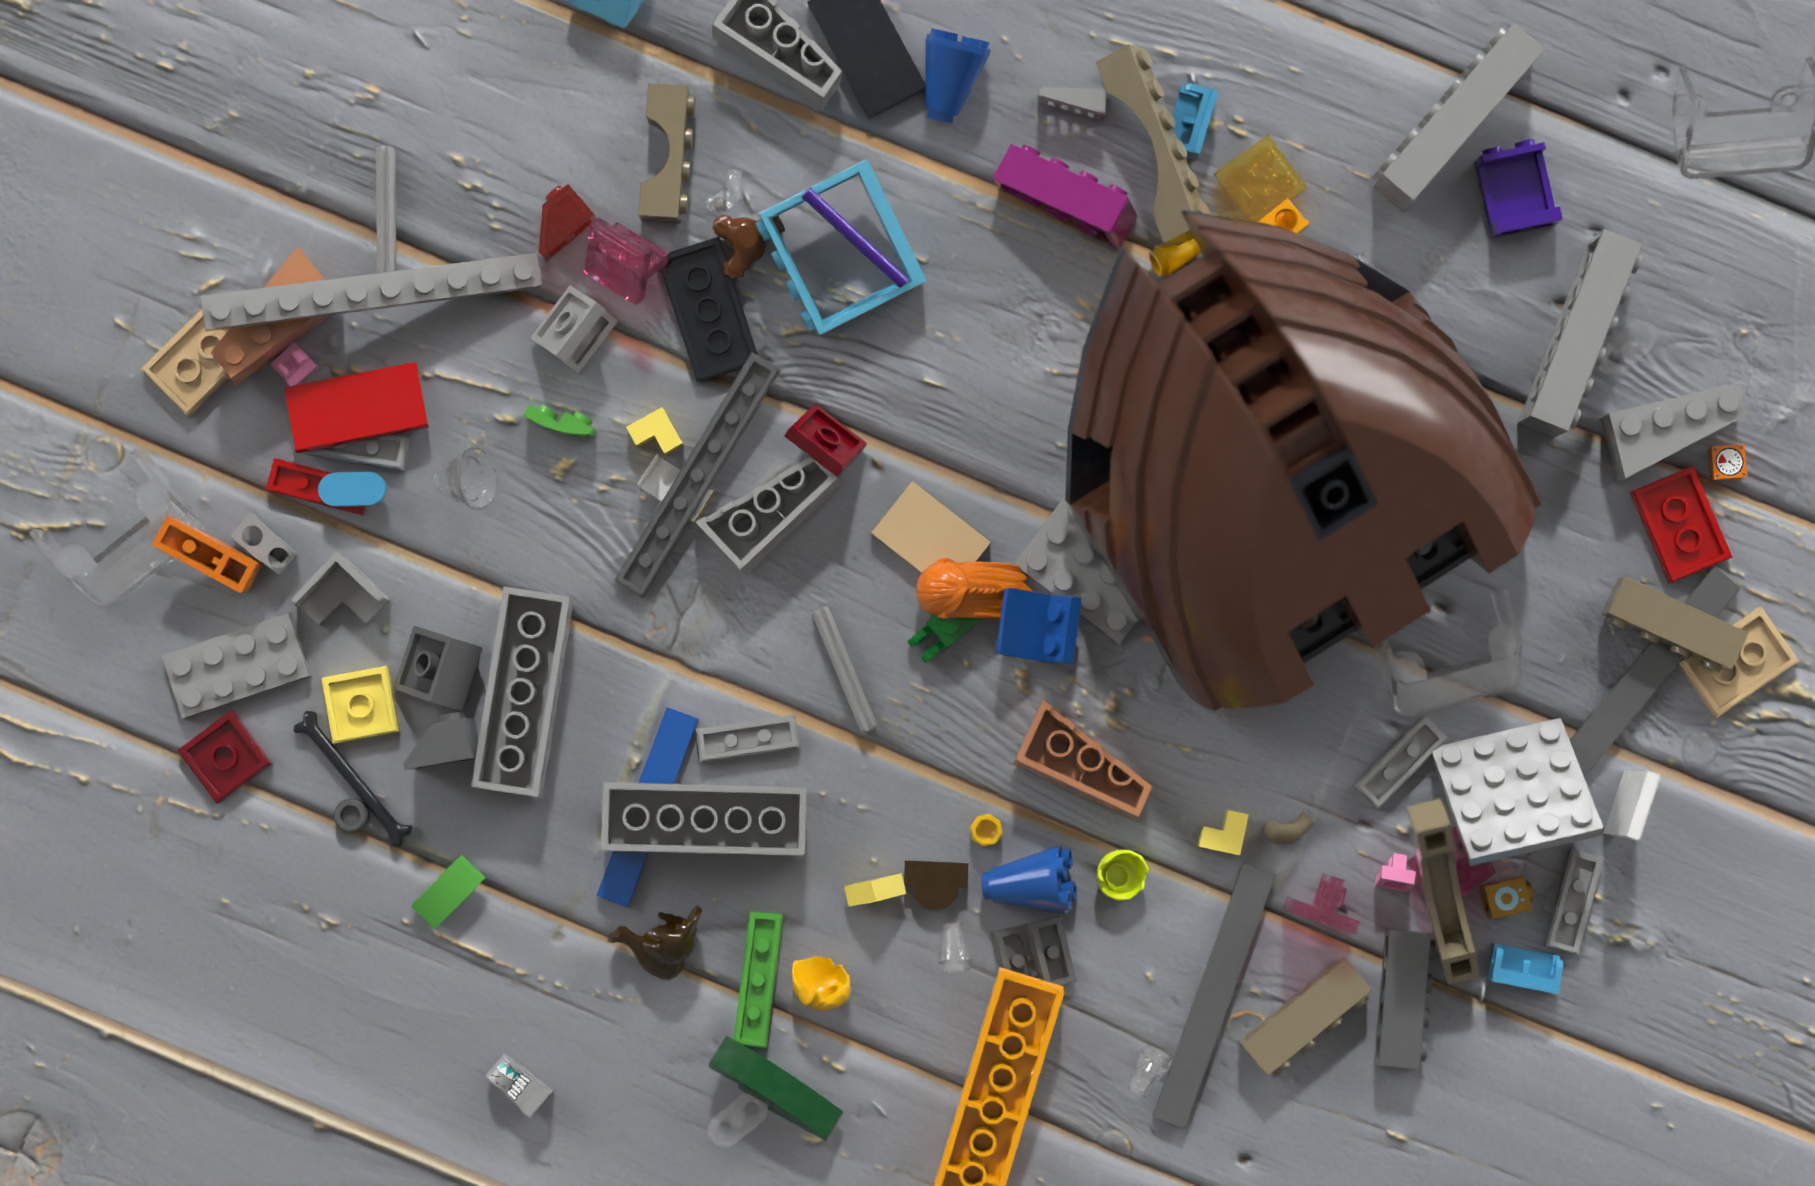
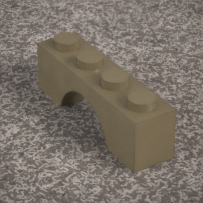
(663, 195)

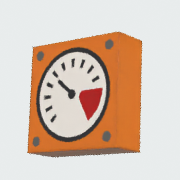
(1728, 462)

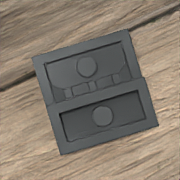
(1036, 950)

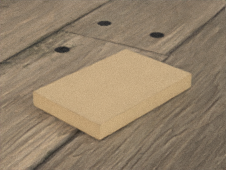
(186, 367)
(927, 531)
(1758, 663)

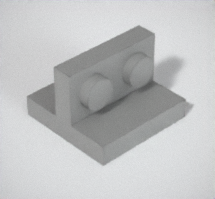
(574, 329)

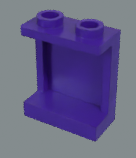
(1516, 189)

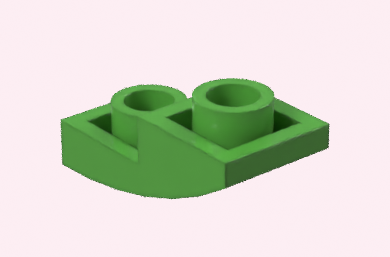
(569, 425)
(448, 891)

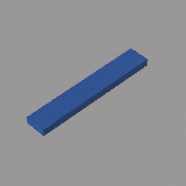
(660, 768)

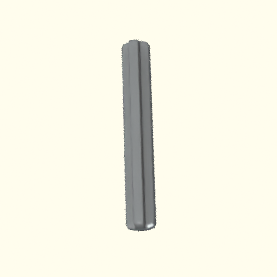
(386, 208)
(844, 669)

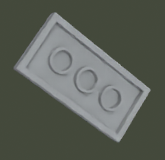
(236, 665)

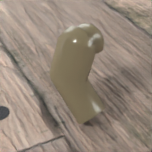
(1288, 832)

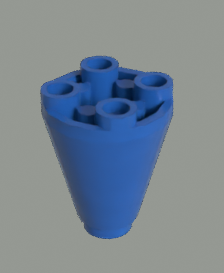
(951, 71)
(1034, 882)

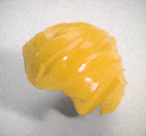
(820, 983)

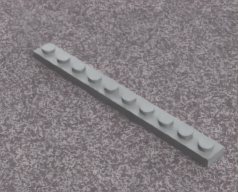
(370, 292)

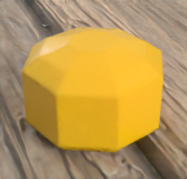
(986, 830)

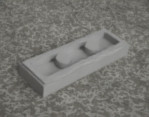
(382, 452)
(747, 738)
(1400, 761)
(1573, 901)

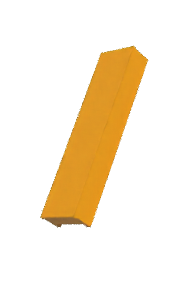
(1000, 1081)

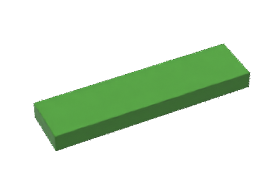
(758, 978)

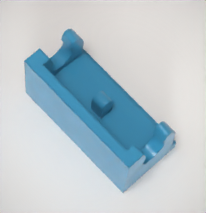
(1192, 116)
(1525, 968)

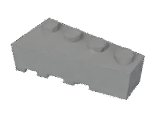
(778, 47)
(1659, 429)
(769, 513)

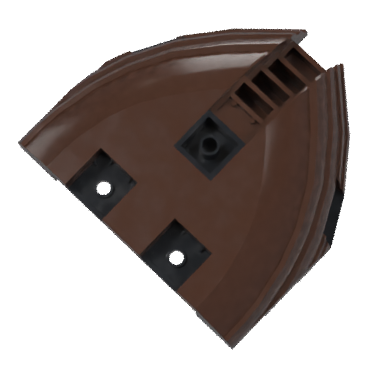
(1280, 453)

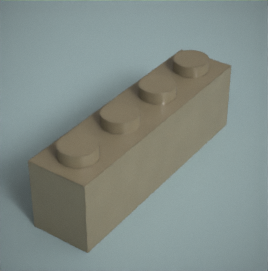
(1674, 624)
(1305, 1016)

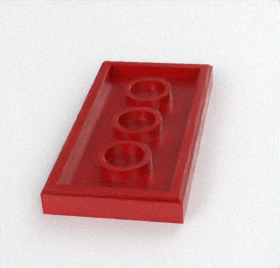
(356, 407)

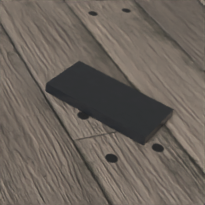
(868, 52)
(708, 310)

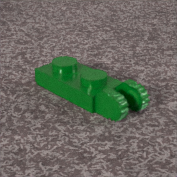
(946, 629)

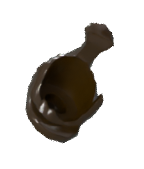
(663, 947)

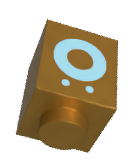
(1506, 897)

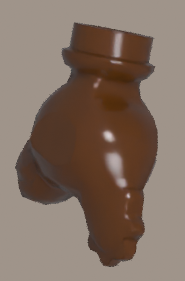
(744, 240)

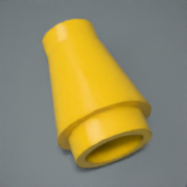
(1168, 258)

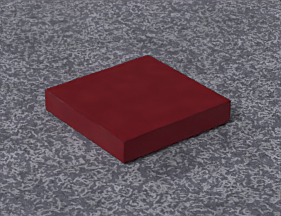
(825, 440)
(224, 756)

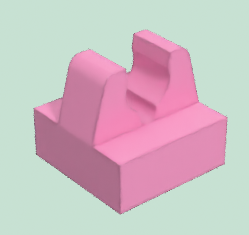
(294, 365)
(1395, 875)

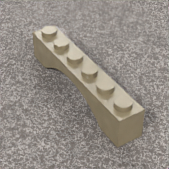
(1130, 78)
(1442, 891)

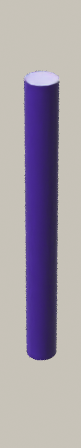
(854, 237)

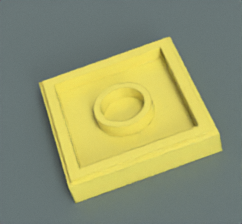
(360, 704)

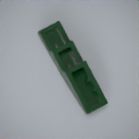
(776, 1088)

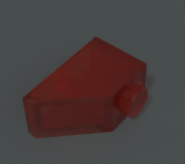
(562, 220)

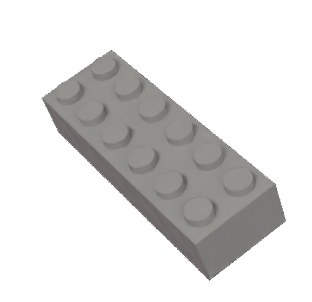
(1463, 110)
(1580, 334)
(522, 692)
(703, 818)

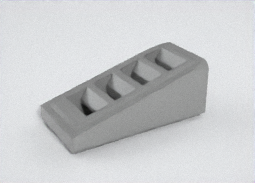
(1083, 101)

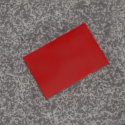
(1680, 524)

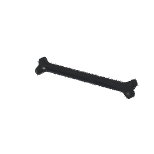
(310, 727)

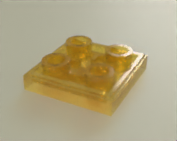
(1260, 179)

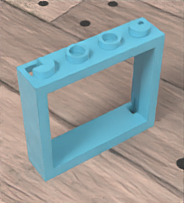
(890, 225)

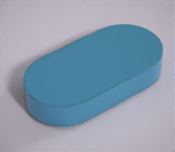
(352, 489)

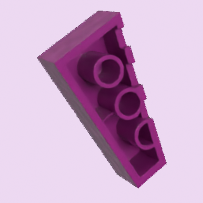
(1066, 193)

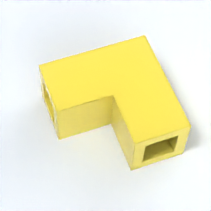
(656, 426)
(1229, 838)
(875, 890)

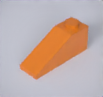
(208, 554)

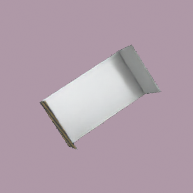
(659, 479)

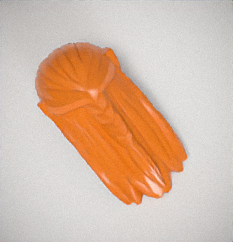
(967, 588)

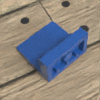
(1038, 626)

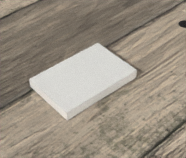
(1632, 804)

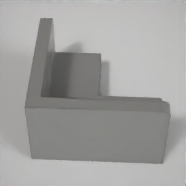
(336, 584)

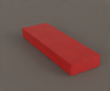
(300, 483)

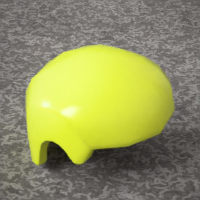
(1121, 874)

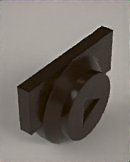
(935, 883)

